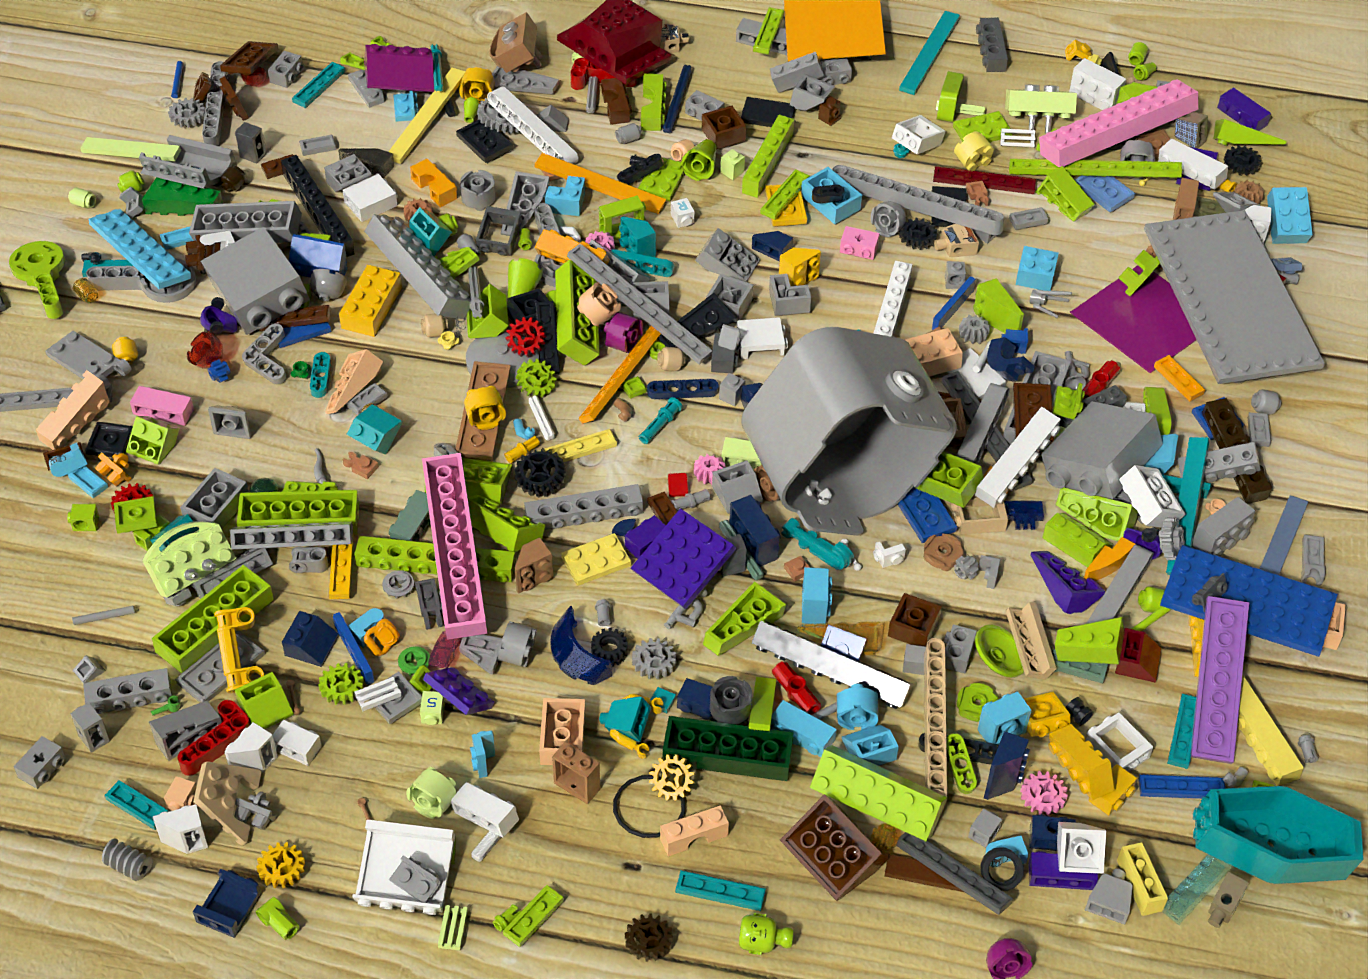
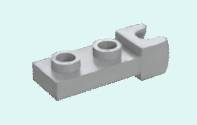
(1313, 559)

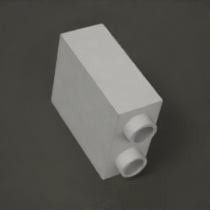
(255, 280)
(1101, 449)

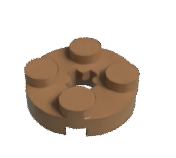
(940, 560)

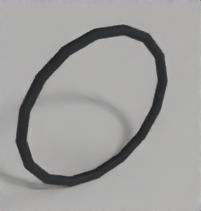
(615, 808)

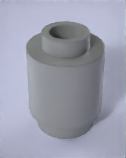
(628, 133)

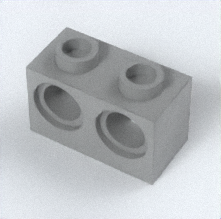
(285, 69)
(701, 103)
(961, 649)

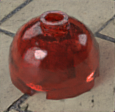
(205, 350)

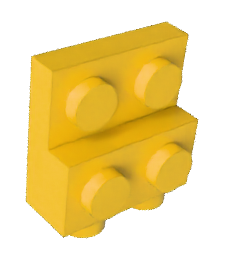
(1046, 714)

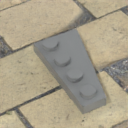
(524, 81)

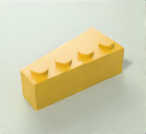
(1082, 762)

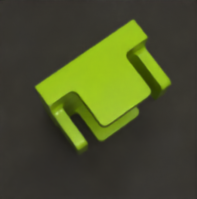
(1134, 280)

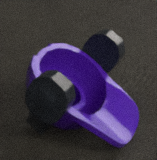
(216, 320)
(1146, 539)

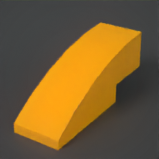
(1109, 560)

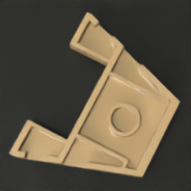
(218, 792)

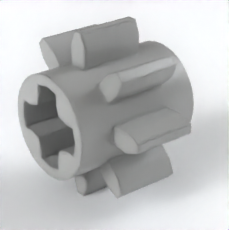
(966, 567)

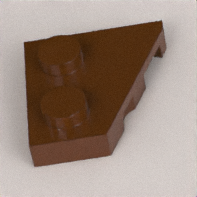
(201, 87)

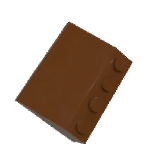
(833, 848)

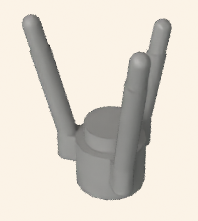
(1039, 297)

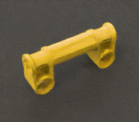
(229, 646)

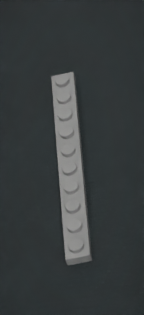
(640, 304)

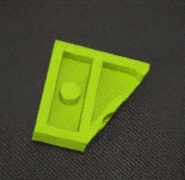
(458, 261)

